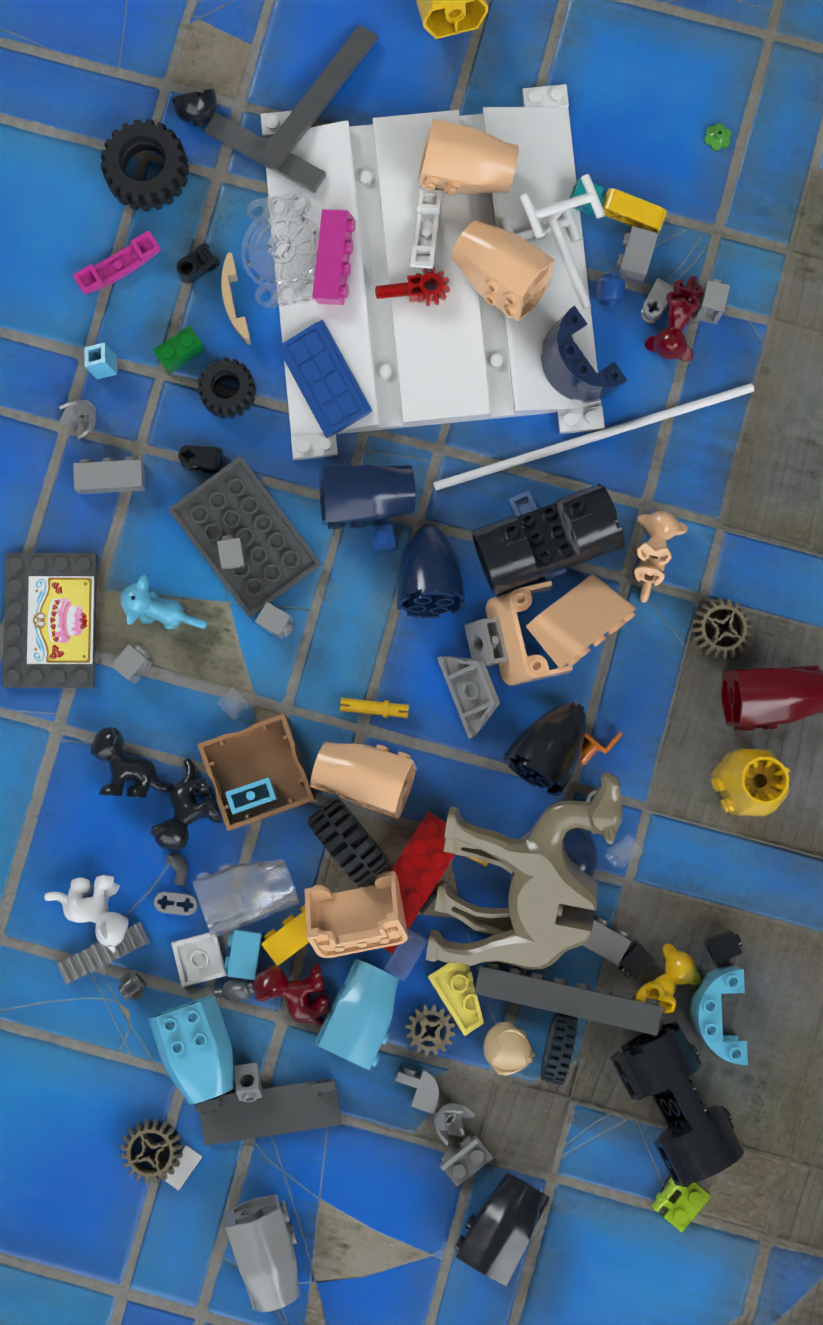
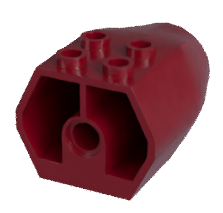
(770, 696)

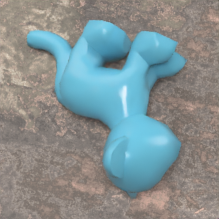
(148, 606)

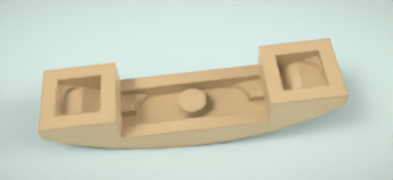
(229, 275)

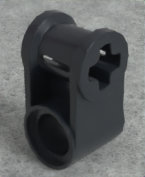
(201, 262)
(204, 458)

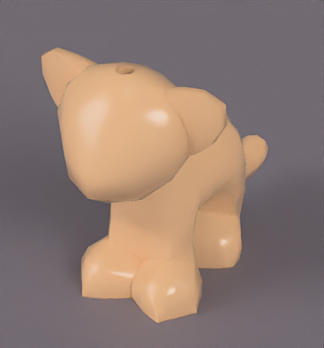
(654, 552)

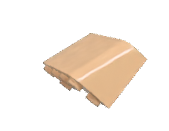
(580, 620)

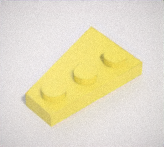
(456, 990)

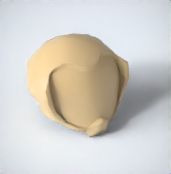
(507, 1049)

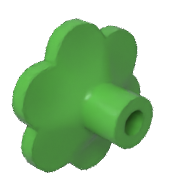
(717, 140)

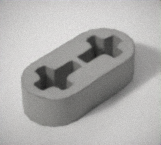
(175, 909)

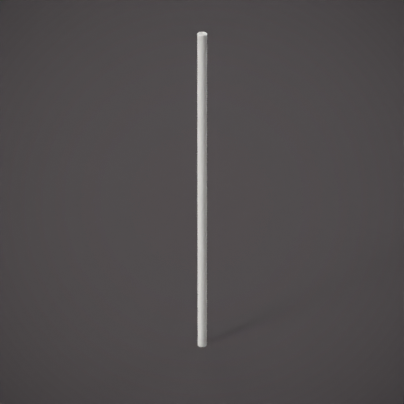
(595, 436)

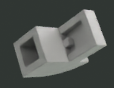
(426, 1087)

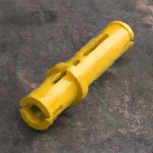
(374, 707)

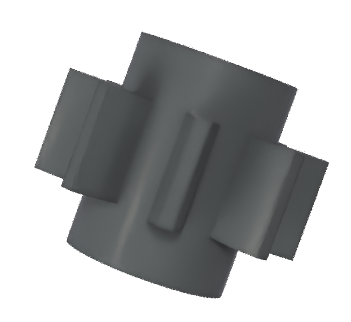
(132, 986)

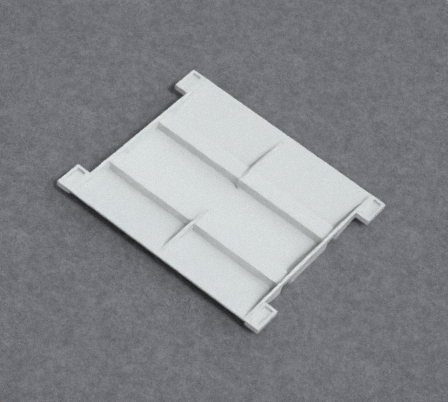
(452, 357)

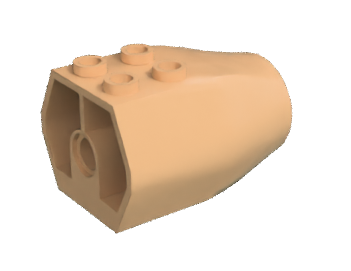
(466, 160)
(503, 268)
(365, 776)

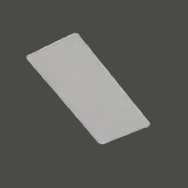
(188, 1163)

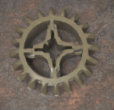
(733, 612)
(134, 1160)

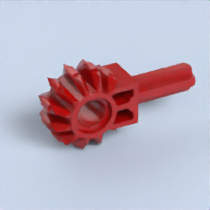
(416, 288)

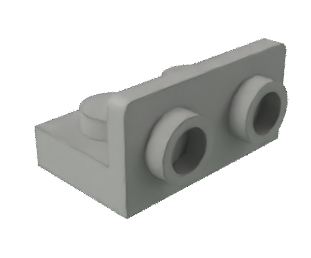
(465, 1160)

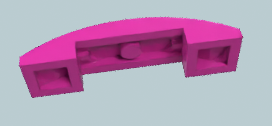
(118, 265)

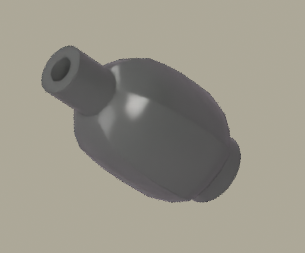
(236, 990)

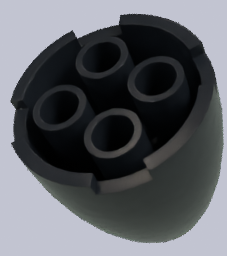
(549, 748)

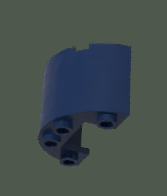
(568, 367)

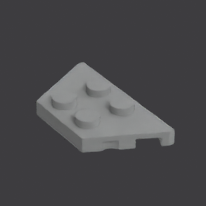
(470, 690)

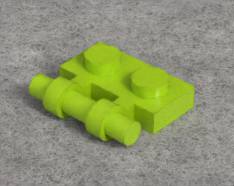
(684, 1207)

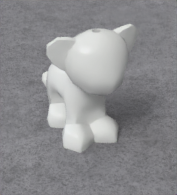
(109, 925)

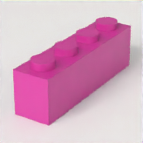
(333, 257)

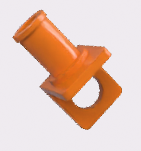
(593, 745)

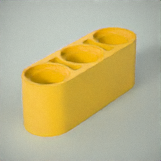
(633, 211)

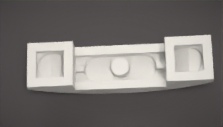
(426, 228)

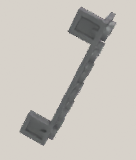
(278, 1112)

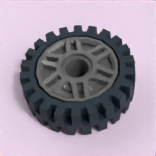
(559, 1048)

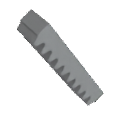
(100, 955)

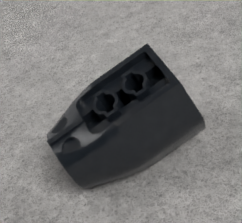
(501, 1229)

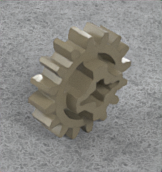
(436, 1038)

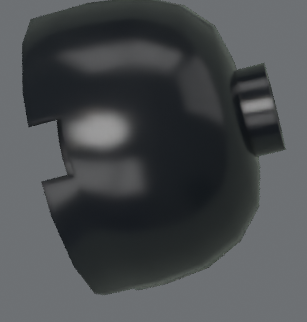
(195, 106)

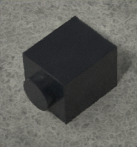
(724, 946)
(635, 961)

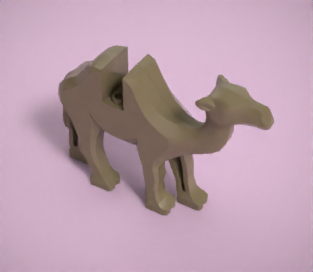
(548, 893)

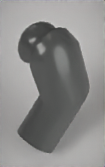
(180, 866)

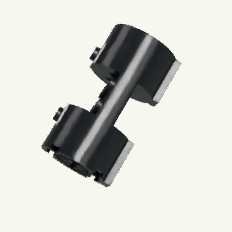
(548, 539)
(697, 1137)

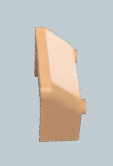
(519, 668)

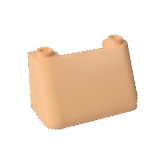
(355, 918)

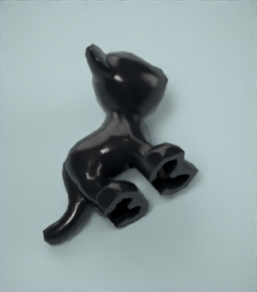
(109, 747)
(174, 832)

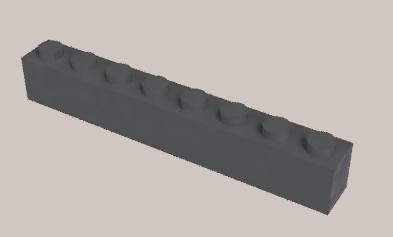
(570, 1000)

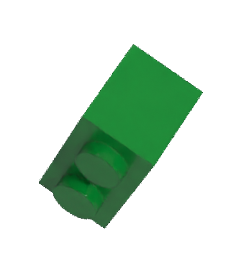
(179, 350)

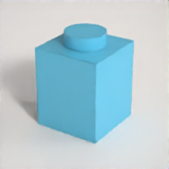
(100, 360)

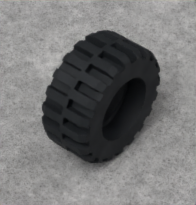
(140, 138)
(348, 842)

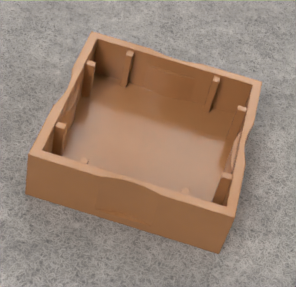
(253, 755)

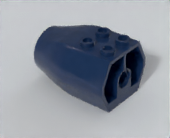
(365, 494)

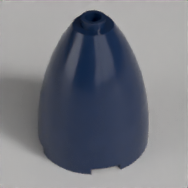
(430, 576)

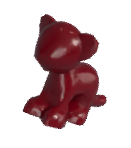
(682, 303)
(274, 983)

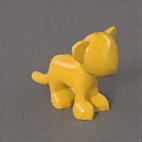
(679, 970)

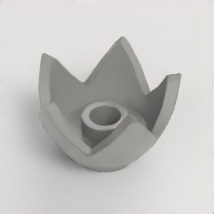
(79, 412)
(449, 1120)

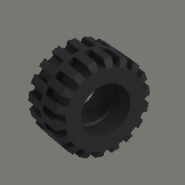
(218, 372)

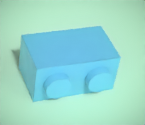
(251, 795)
(244, 954)

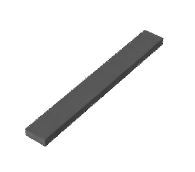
(317, 97)

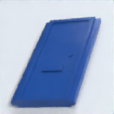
(324, 379)

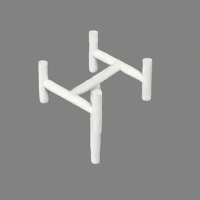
(555, 226)

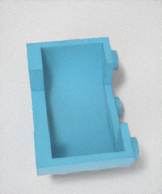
(707, 1013)

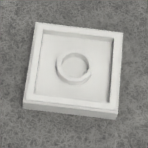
(198, 959)

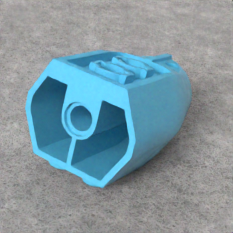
(360, 1015)
(195, 1048)

